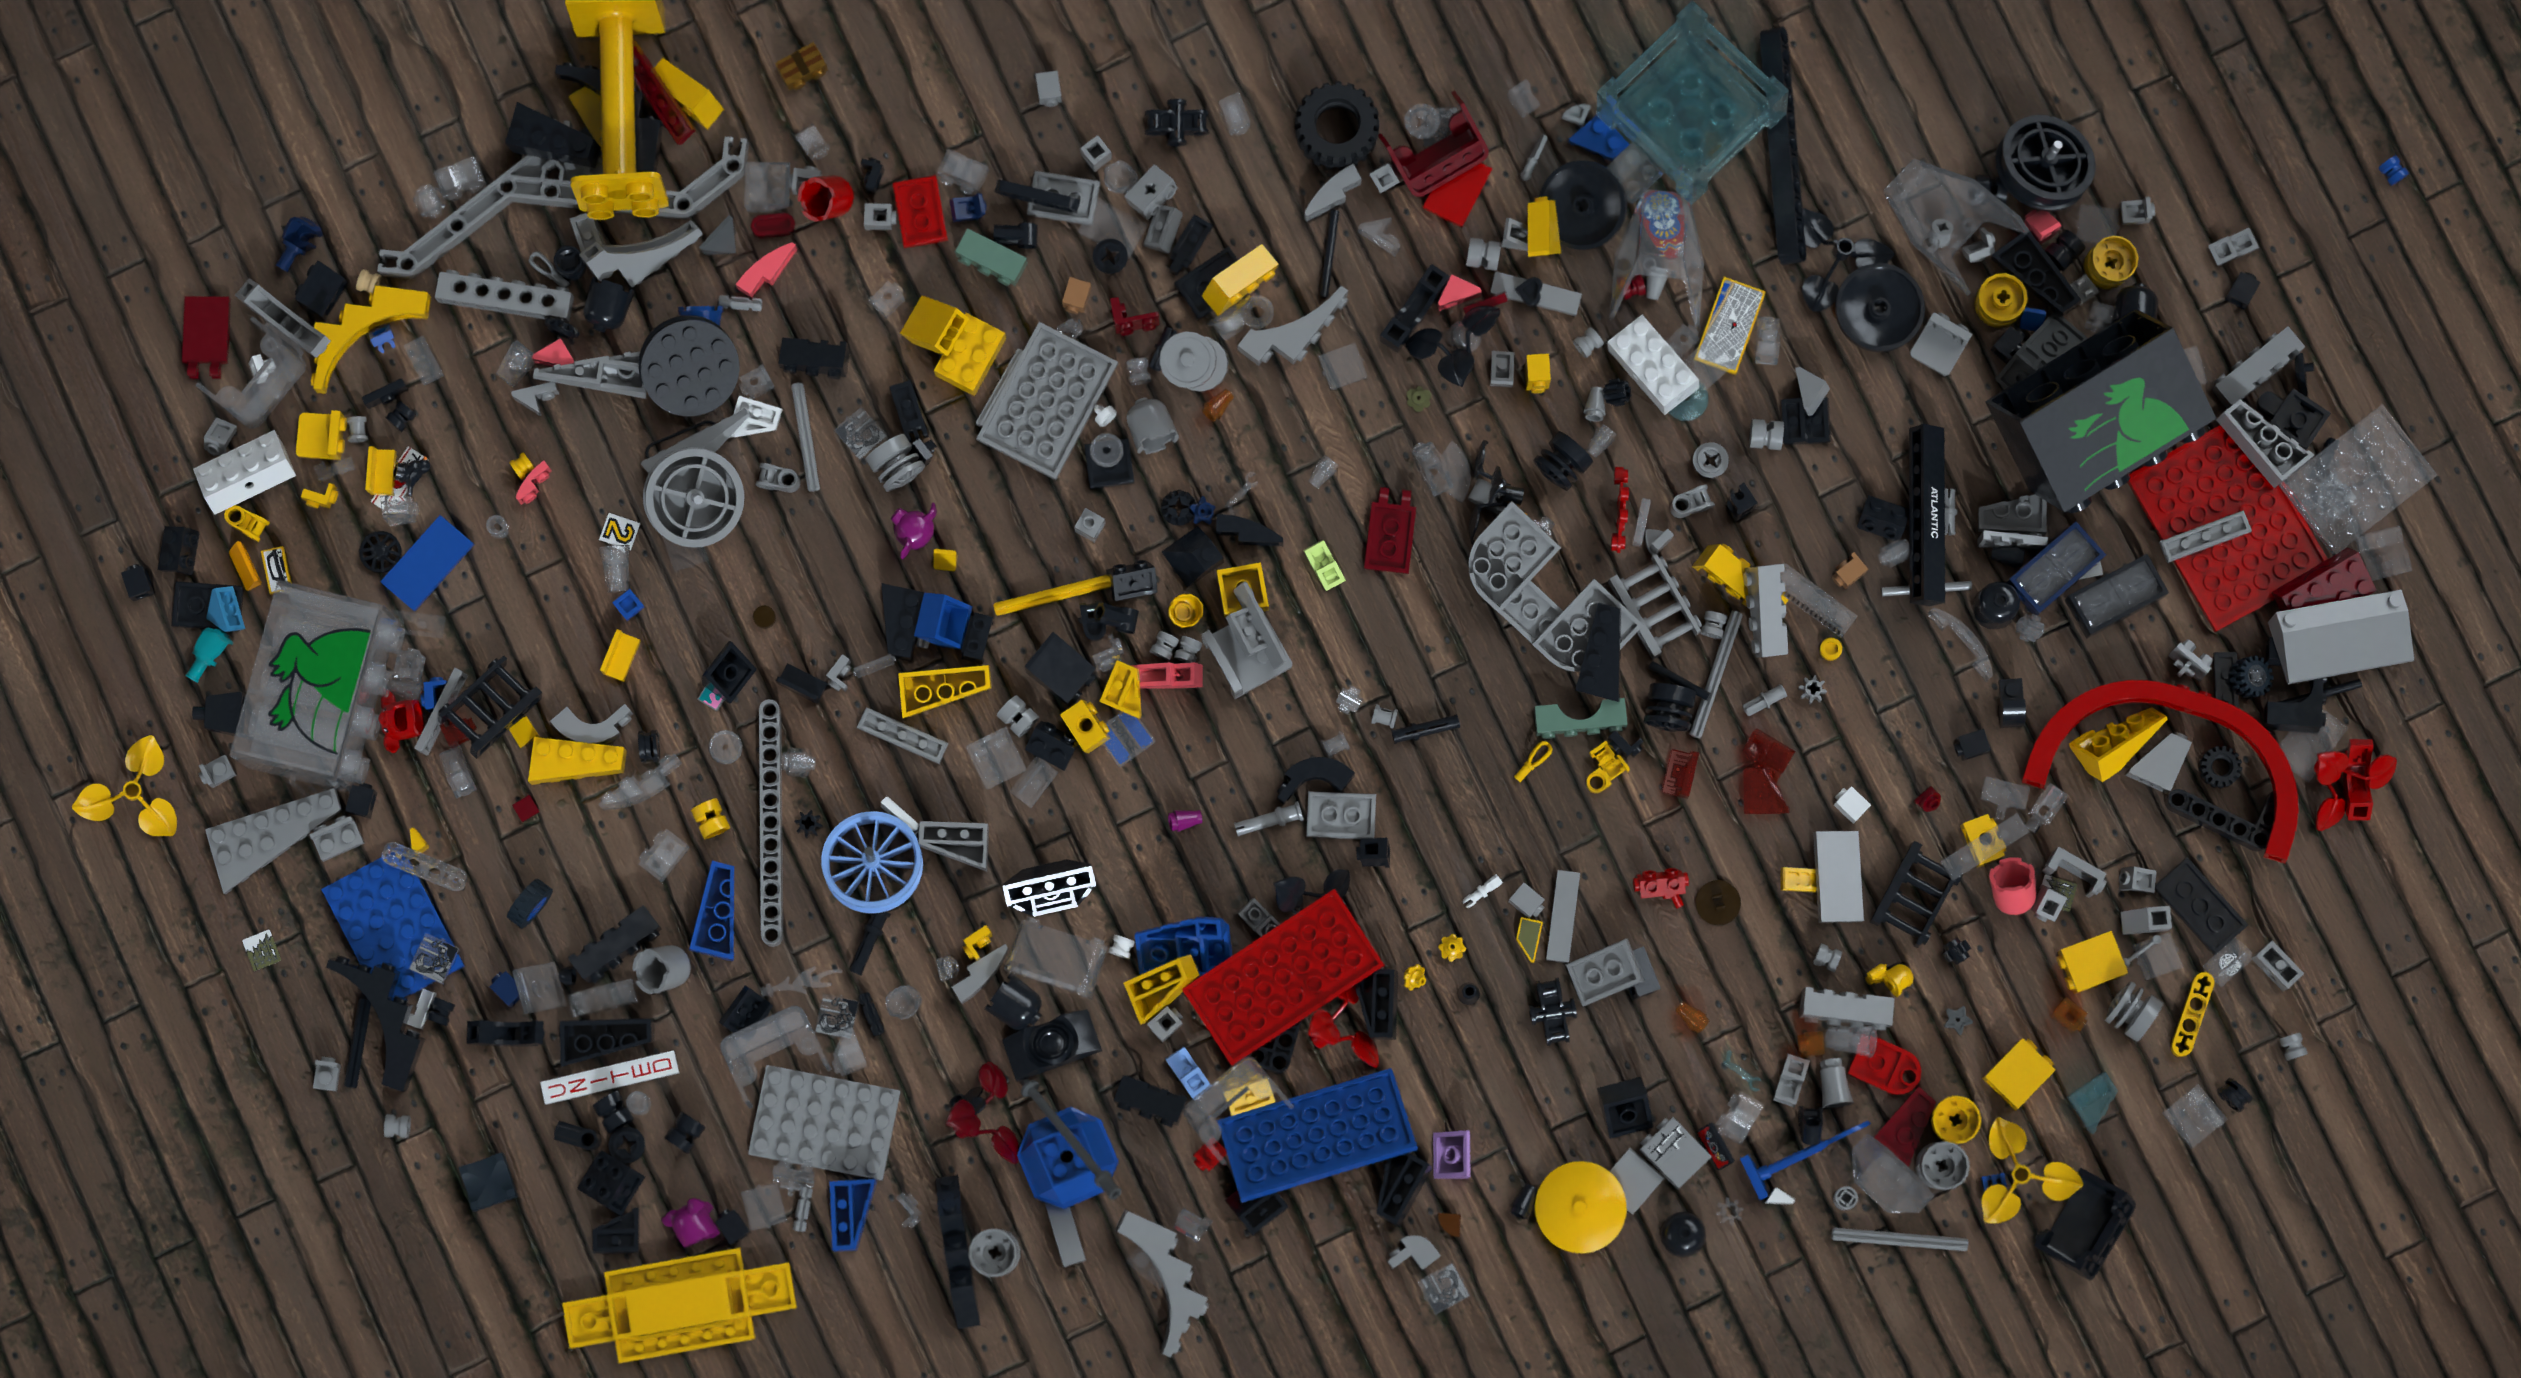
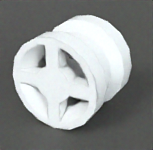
(1121, 947)

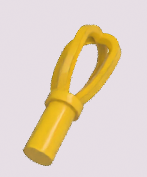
(1524, 771)

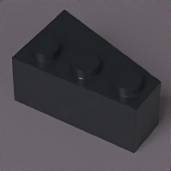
(1379, 1003)
(1401, 1186)

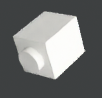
(1851, 804)

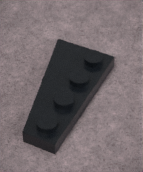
(1602, 656)

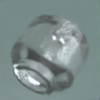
(429, 201)
(798, 762)

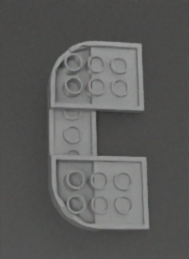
(1501, 572)

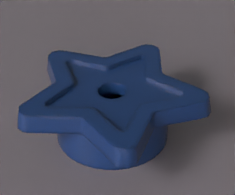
(1206, 515)

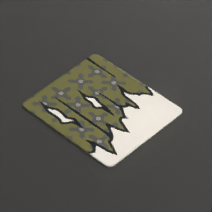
(2062, 886)
(261, 950)

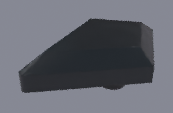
(2301, 369)

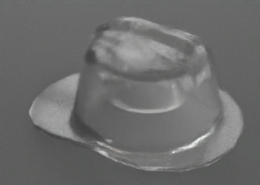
(1231, 321)

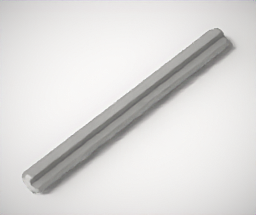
(1716, 673)
(1900, 1239)

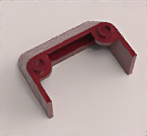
(1443, 159)

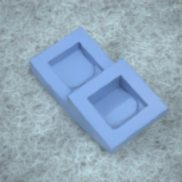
(1187, 1072)

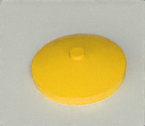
(1580, 1207)

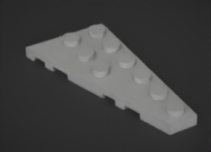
(259, 838)

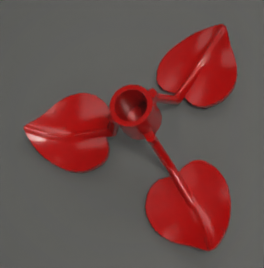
(2329, 770)
(1325, 1032)

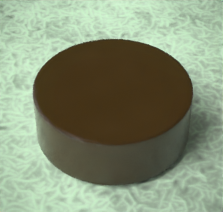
(764, 617)

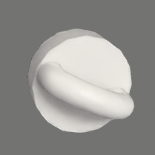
(1104, 415)

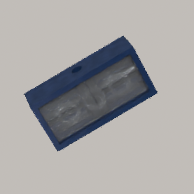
(2056, 568)

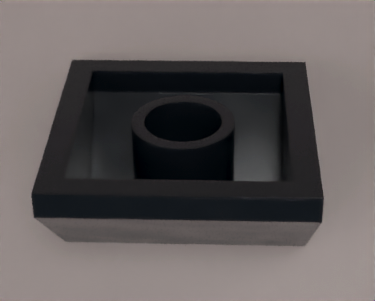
(728, 673)

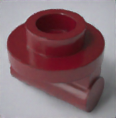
(1928, 800)

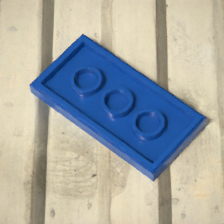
(427, 563)

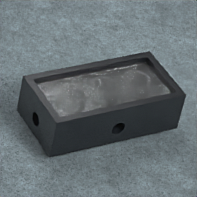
(2116, 596)

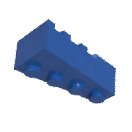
(715, 920)

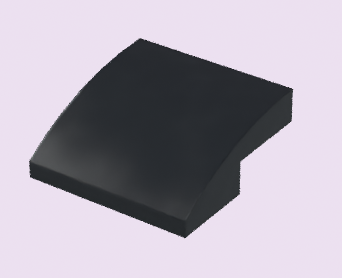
(1805, 429)

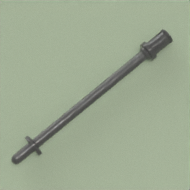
(1102, 1178)

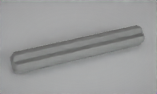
(998, 389)

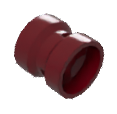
(1636, 287)

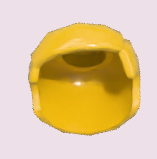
(1185, 610)

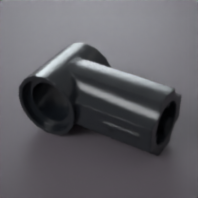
(1021, 235)
(1121, 618)
(576, 1135)

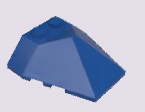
(1202, 937)

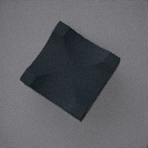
(488, 1182)

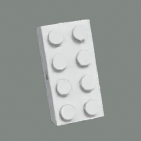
(1653, 364)
(244, 472)

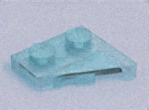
(2093, 1099)

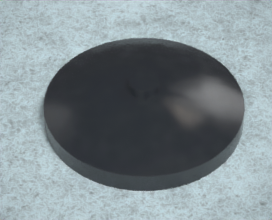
(1587, 202)
(1879, 307)

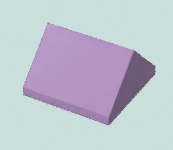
(1451, 1155)

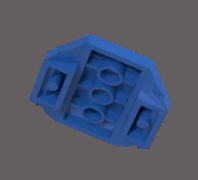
(1062, 1182)

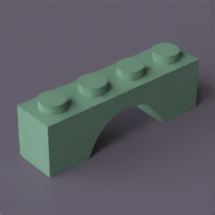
(1552, 721)

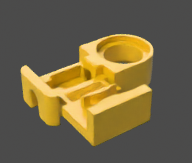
(1610, 766)

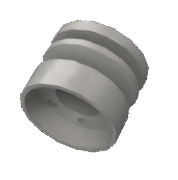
(893, 459)
(2133, 1011)
(1955, 1164)
(984, 1261)

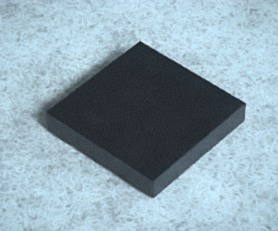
(1110, 476)

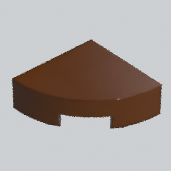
(1450, 1223)

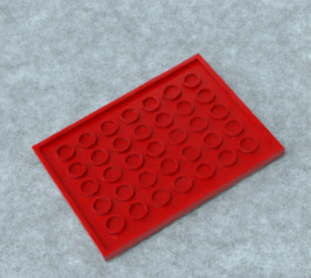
(2212, 482)

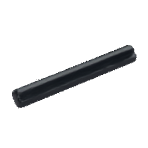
(357, 1043)

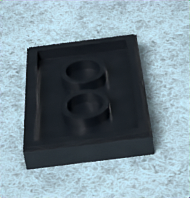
(1196, 281)
(192, 604)

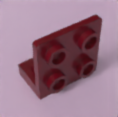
(1128, 325)

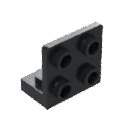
(611, 1182)

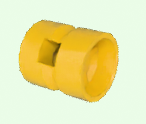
(714, 826)

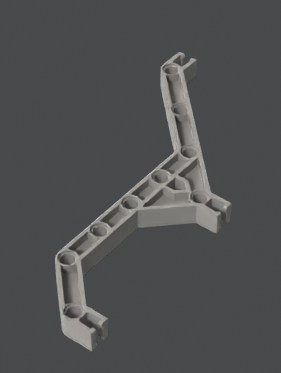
(531, 186)

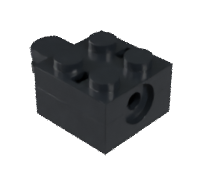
(2295, 415)

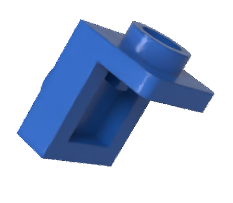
(429, 697)

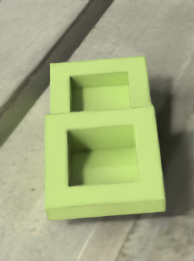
(1324, 565)

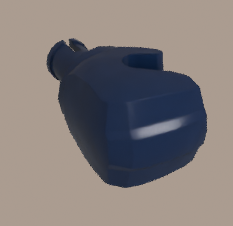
(296, 239)

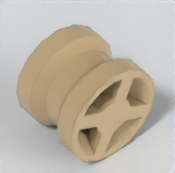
(368, 281)

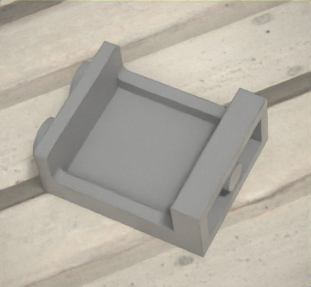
(2078, 867)

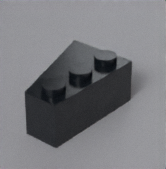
(814, 357)
(901, 616)
(1150, 1101)

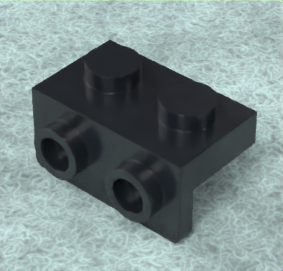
(1883, 518)
(178, 550)
(1052, 745)
(745, 1010)

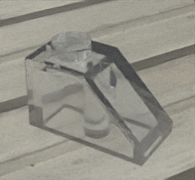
(1234, 114)
(399, 510)
(458, 772)
(848, 1053)

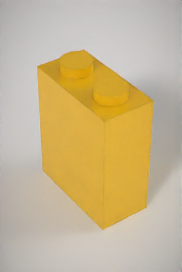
(934, 325)
(2092, 962)
(2019, 1073)

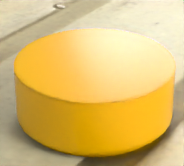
(1830, 649)

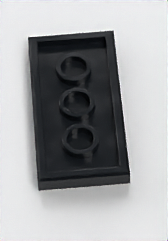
(2200, 906)

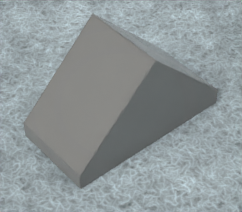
(1515, 235)
(1812, 390)

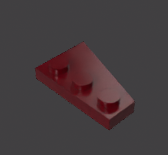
(1906, 1126)

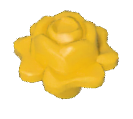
(1452, 947)
(1414, 977)

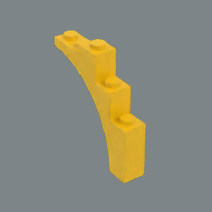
(387, 306)

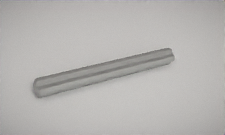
(805, 437)

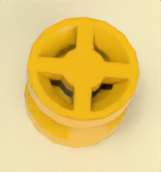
(521, 466)

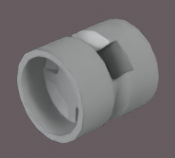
(1483, 254)
(1766, 434)
(1012, 710)

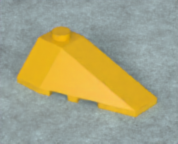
(2111, 749)

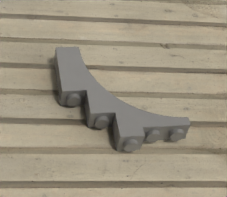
(1181, 1302)

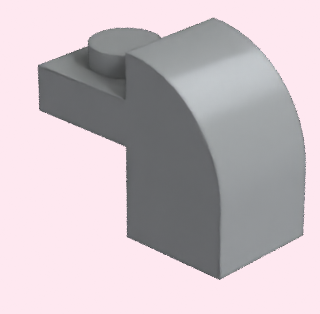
(1418, 1248)

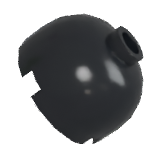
(1683, 1234)

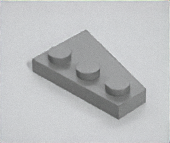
(2020, 515)

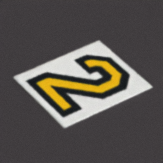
(619, 530)

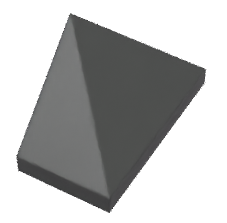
(721, 240)

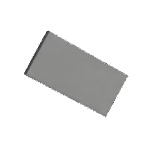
(1838, 876)

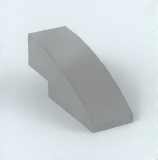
(1333, 192)
(981, 973)
(1065, 1235)

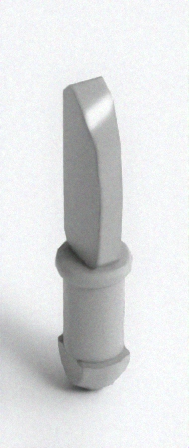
(1532, 160)

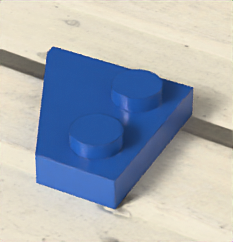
(1600, 139)

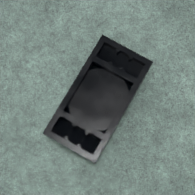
(1051, 1044)

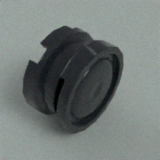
(646, 746)
(2234, 1095)

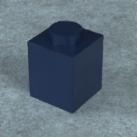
(505, 988)

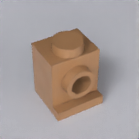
(1849, 571)

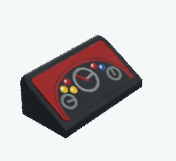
(1715, 1146)

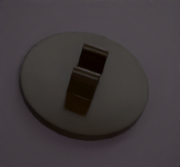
(1718, 902)

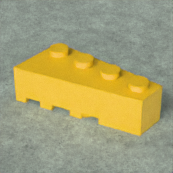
(565, 760)

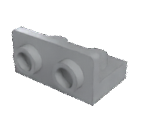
(337, 837)

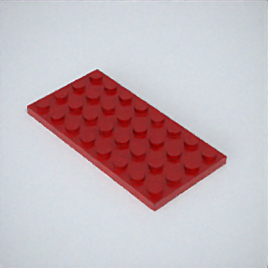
(1283, 977)

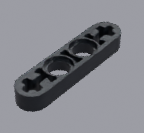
(1037, 196)

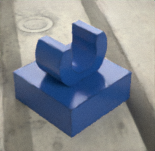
(381, 336)
(628, 604)

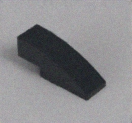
(1247, 531)

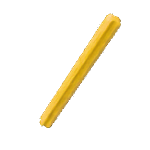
(1052, 595)

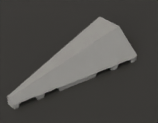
(608, 374)
(709, 438)

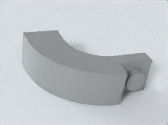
(598, 733)

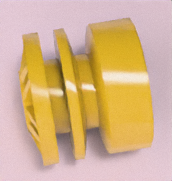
(2111, 250)
(1968, 1115)

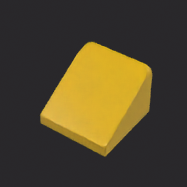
(945, 559)
(523, 732)
(417, 841)

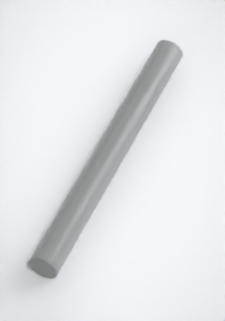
(1905, 590)

